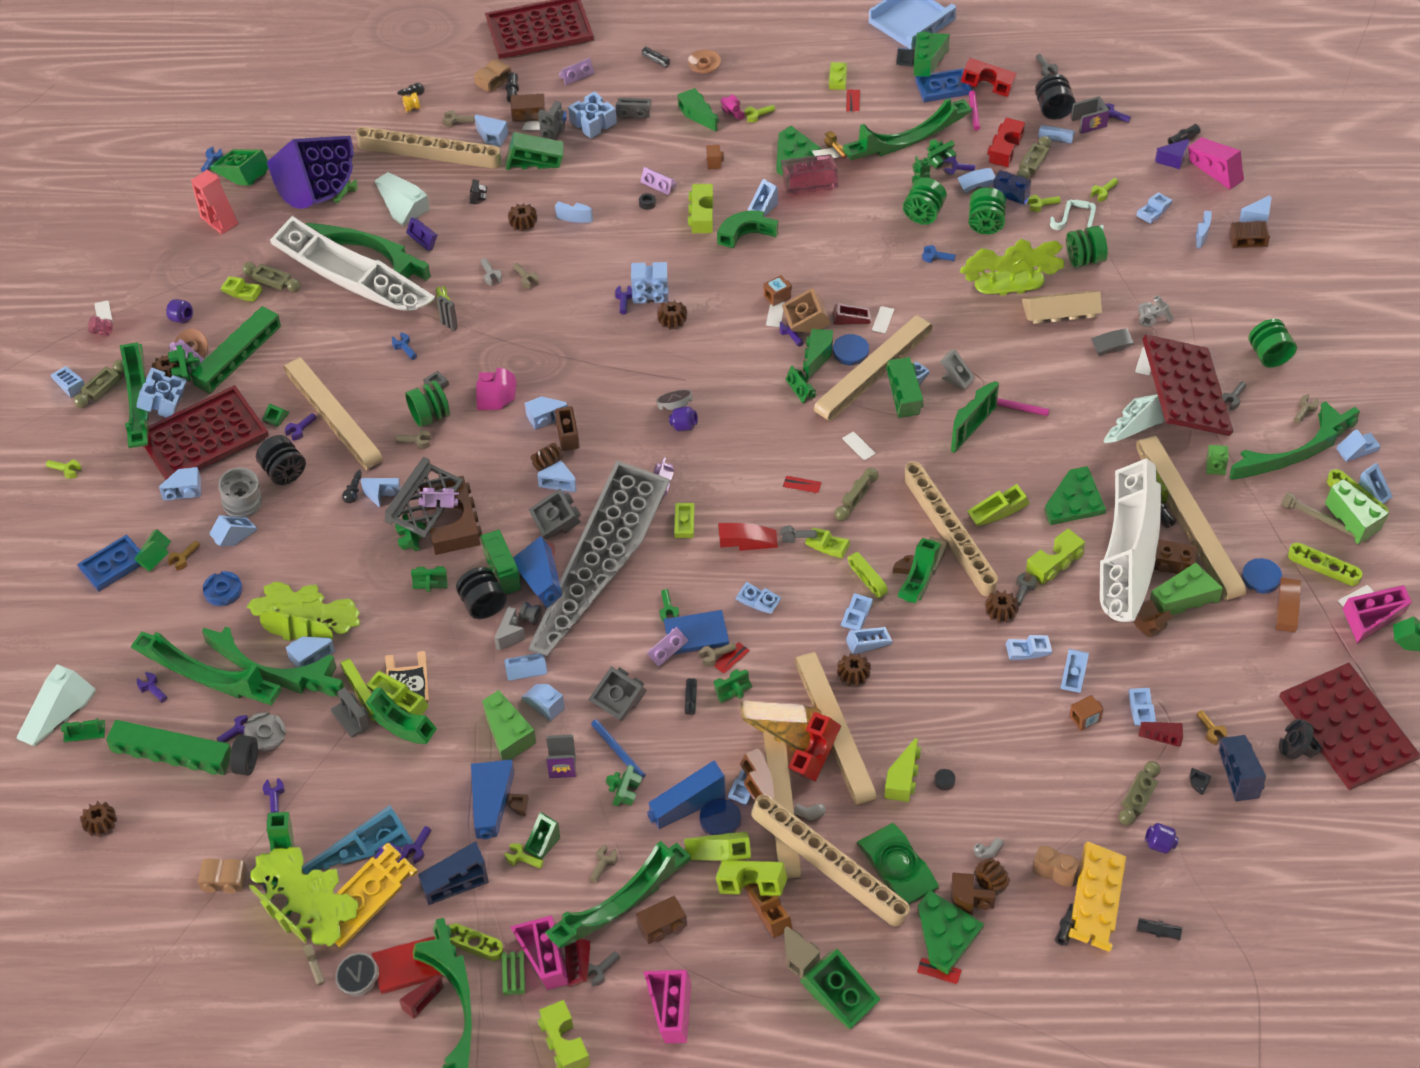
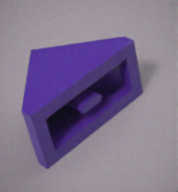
(1172, 154)

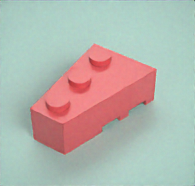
(213, 202)

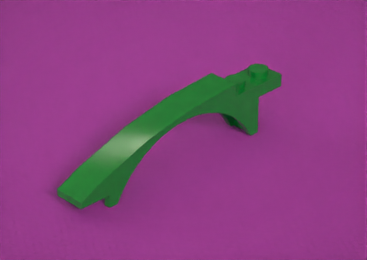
(883, 144)
(402, 263)
(134, 369)
(1331, 426)
(312, 676)
(236, 684)
(656, 869)
(443, 957)

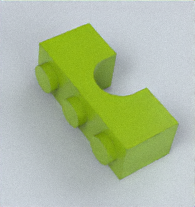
(701, 208)
(1047, 566)
(737, 874)
(555, 1021)

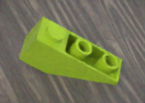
(901, 774)
(719, 847)

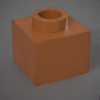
(714, 156)

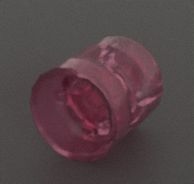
(101, 326)

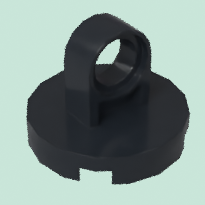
(1299, 740)

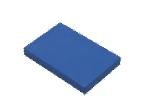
(942, 85)
(110, 563)
(700, 630)

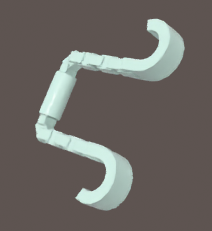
(1077, 203)

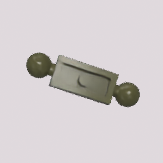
(1034, 157)
(271, 277)
(99, 384)
(857, 492)
(1139, 793)

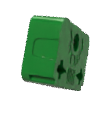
(501, 561)

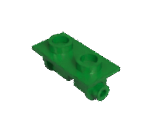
(921, 169)
(799, 385)
(83, 731)

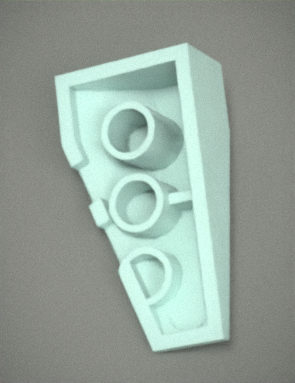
(402, 198)
(1138, 416)
(58, 698)

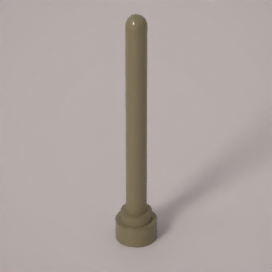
(1292, 502)

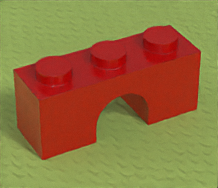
(978, 71)
(1009, 135)
(822, 733)

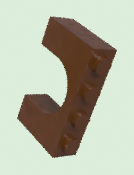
(463, 532)

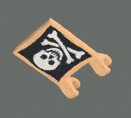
(413, 676)

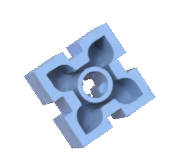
(592, 115)
(649, 282)
(161, 393)

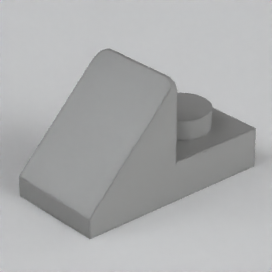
(957, 370)
(508, 631)

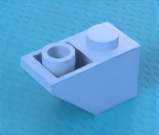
(491, 130)
(542, 411)
(182, 484)

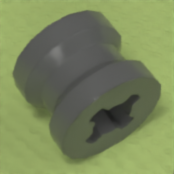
(530, 613)

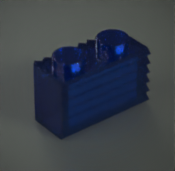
(1012, 186)

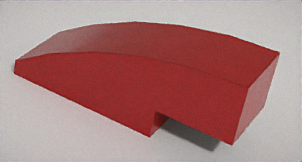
(746, 536)

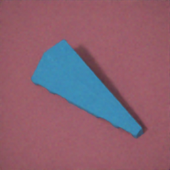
(363, 841)

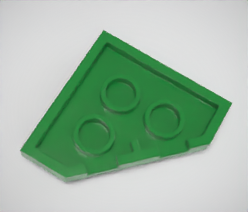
(793, 145)
(1075, 498)
(946, 931)

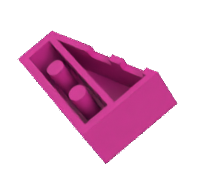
(1218, 161)
(1375, 610)
(542, 951)
(671, 1002)

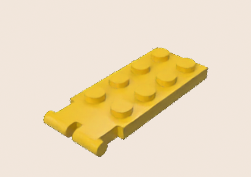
(373, 888)
(1097, 895)

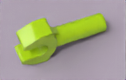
(753, 114)
(1102, 191)
(1036, 203)
(67, 468)
(521, 856)

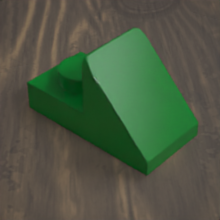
(153, 550)

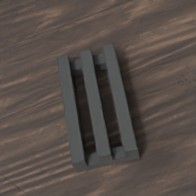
(447, 313)

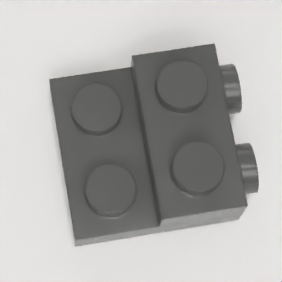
(555, 514)
(618, 693)

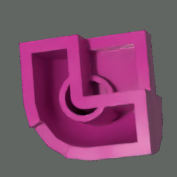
(495, 389)

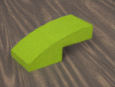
(239, 289)
(828, 544)

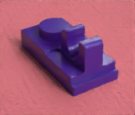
(421, 233)

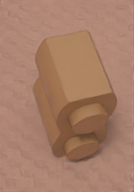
(492, 75)
(1052, 865)
(222, 875)

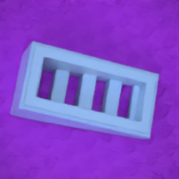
(73, 379)
(857, 645)

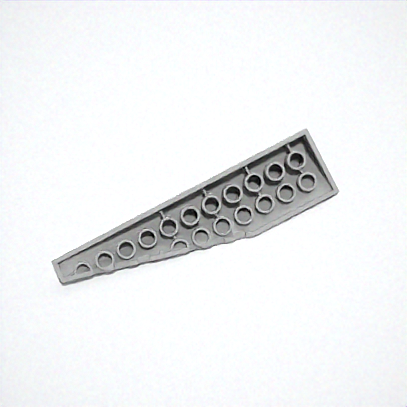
(604, 547)

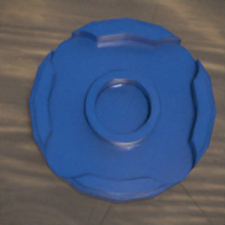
(850, 349)
(1261, 575)
(222, 588)

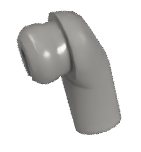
(810, 813)
(988, 851)

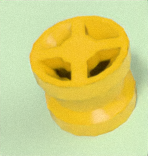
(411, 102)

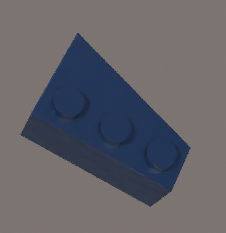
(1242, 768)
(454, 875)

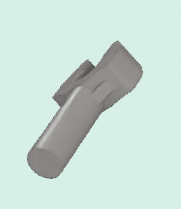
(490, 273)

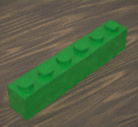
(235, 349)
(169, 747)

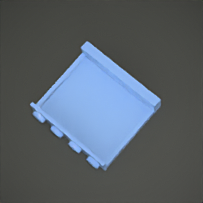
(906, 17)

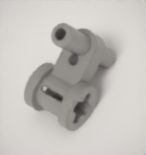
(1154, 311)

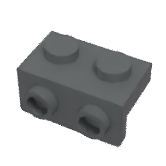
(633, 107)
(551, 122)
(350, 714)

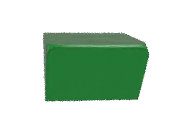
(275, 415)

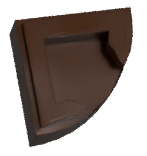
(904, 565)
(518, 803)

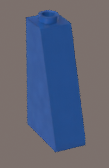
(539, 571)
(489, 789)
(688, 796)

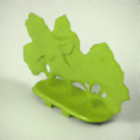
(1014, 268)
(298, 606)
(307, 894)

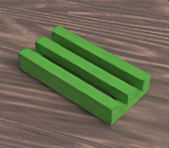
(512, 957)

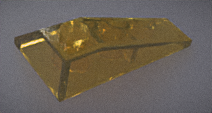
(783, 721)

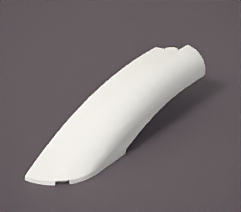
(349, 269)
(1133, 541)

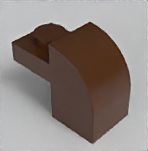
(1149, 620)
(966, 897)

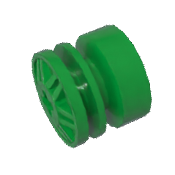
(924, 201)
(987, 211)
(1086, 246)
(1272, 343)
(430, 402)

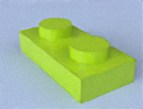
(838, 74)
(684, 520)

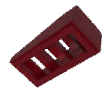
(844, 314)
(1162, 732)
(577, 951)
(419, 998)

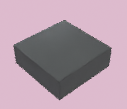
(441, 380)

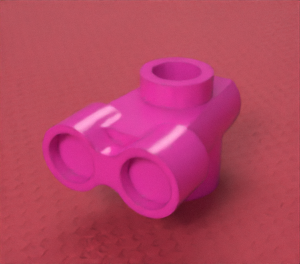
(731, 105)

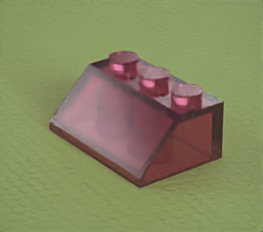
(809, 174)

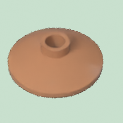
(704, 61)
(194, 337)

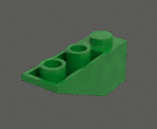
(695, 108)
(819, 350)

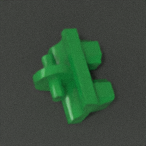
(939, 150)
(180, 356)
(410, 539)
(429, 578)
(732, 686)
(628, 778)

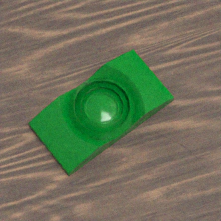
(974, 414)
(898, 863)

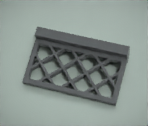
(408, 492)

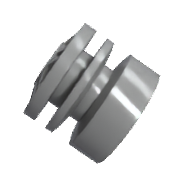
(240, 492)

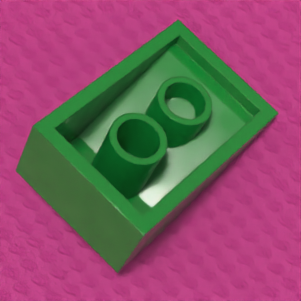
(242, 165)
(840, 988)

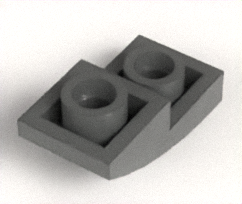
(1112, 340)

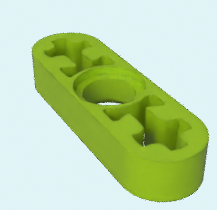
(867, 574)
(479, 950)

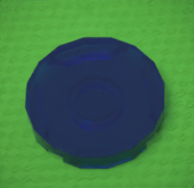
(720, 817)

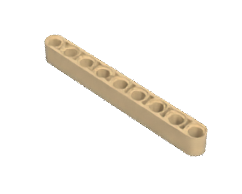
(428, 147)
(872, 368)
(333, 413)
(951, 529)
(844, 747)
(778, 765)
(836, 867)

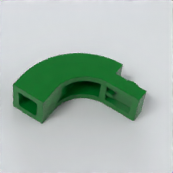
(745, 223)
(921, 571)
(399, 722)
(280, 834)

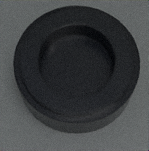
(647, 201)
(945, 779)

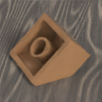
(806, 312)

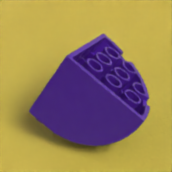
(312, 169)

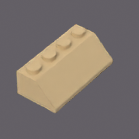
(1062, 305)

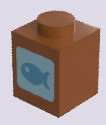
(777, 290)
(1086, 712)

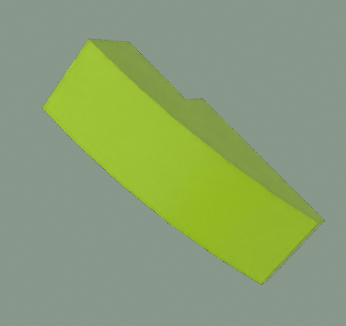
(999, 506)
(399, 693)

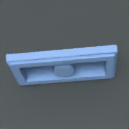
(1057, 134)
(525, 666)

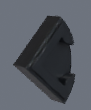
(1199, 780)

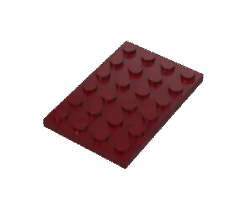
(538, 27)
(1187, 385)
(204, 433)
(1350, 726)

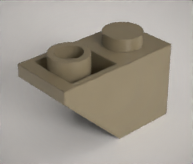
(799, 953)

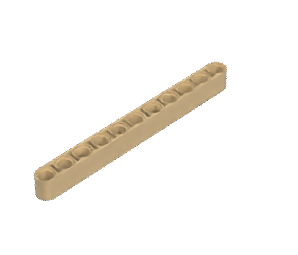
(1193, 521)

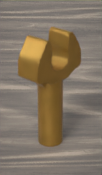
(831, 141)
(181, 557)
(1212, 729)

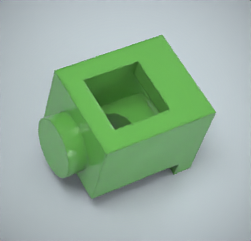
(1217, 459)

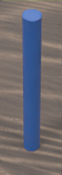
(616, 747)

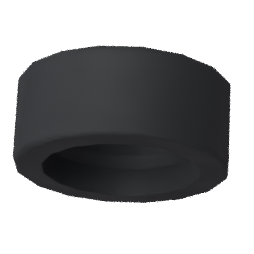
(244, 755)

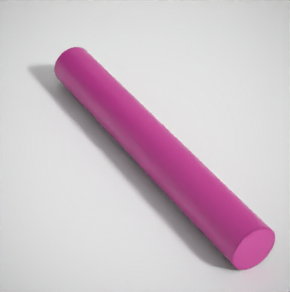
(973, 103)
(1023, 407)

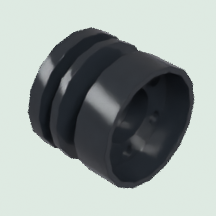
(1054, 96)
(280, 459)
(481, 593)

